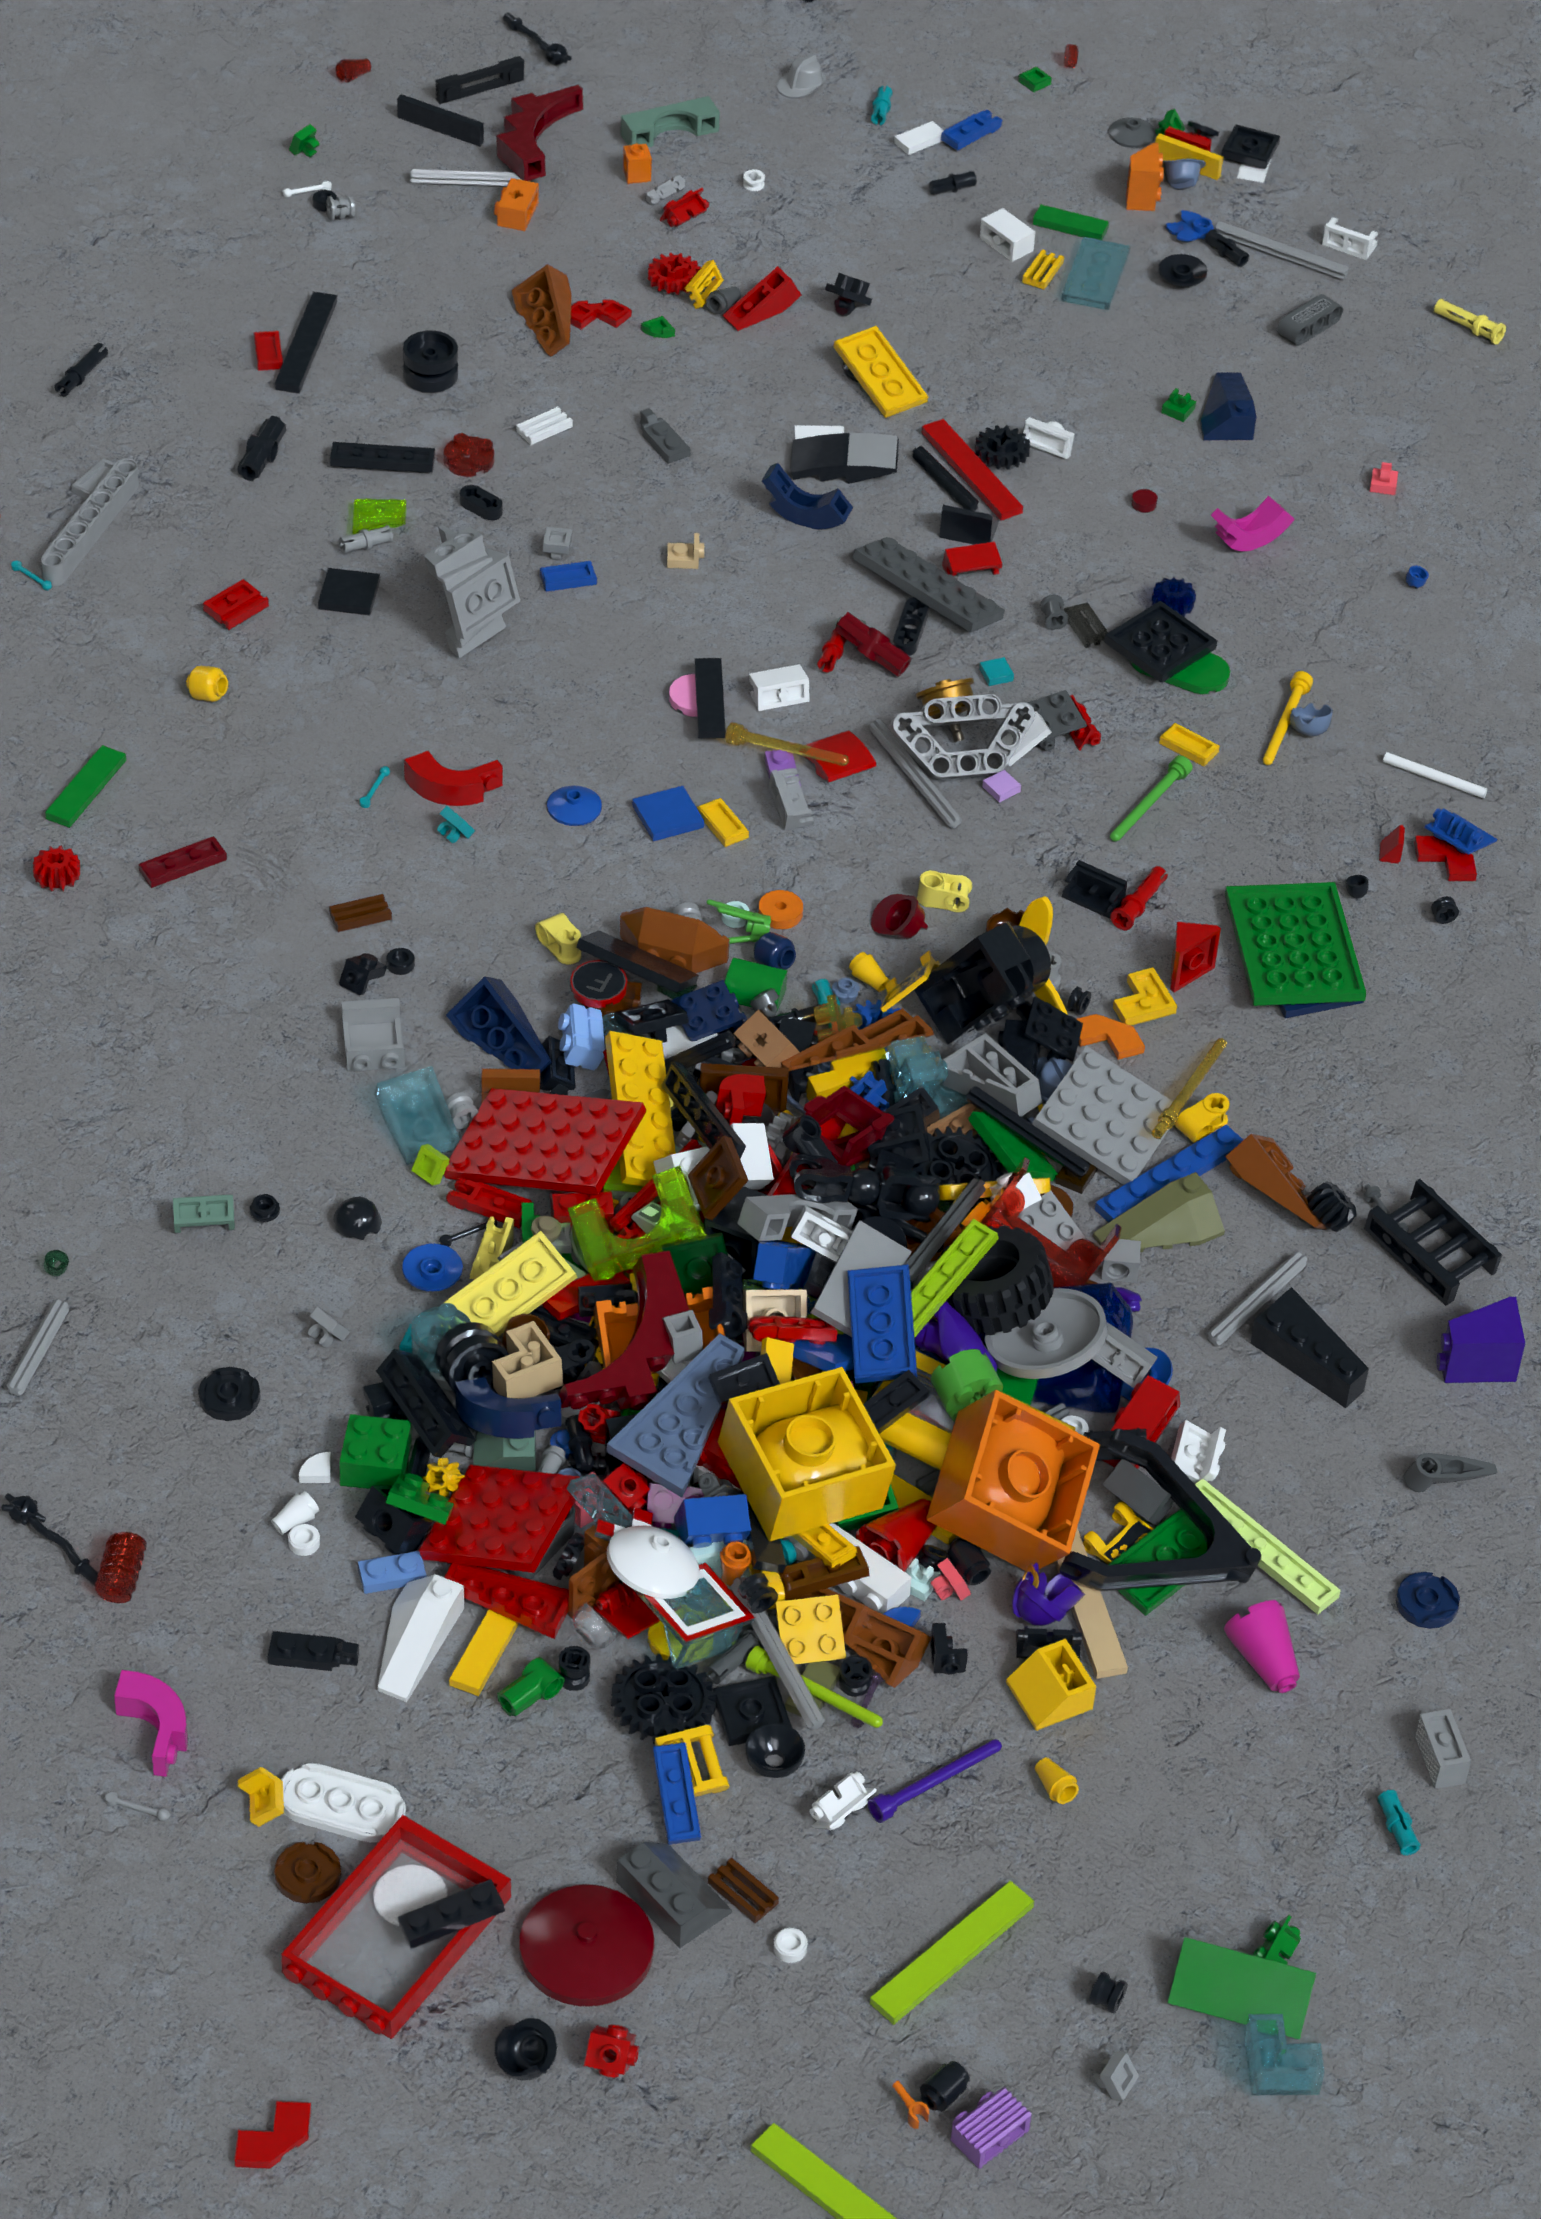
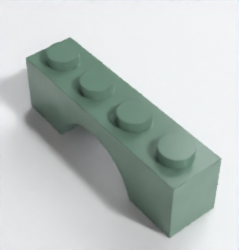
(695, 116)

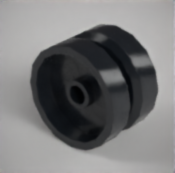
(430, 361)
(468, 1353)

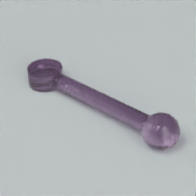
(876, 1679)

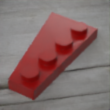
(515, 1597)

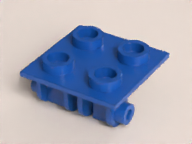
(1459, 832)

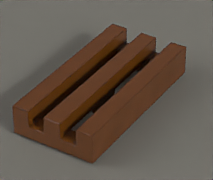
(360, 912)
(747, 1886)

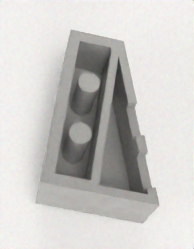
(994, 1071)

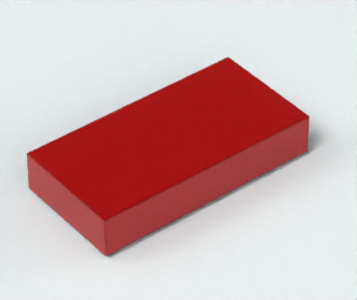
(268, 350)

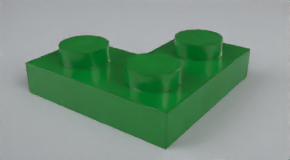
(411, 1495)

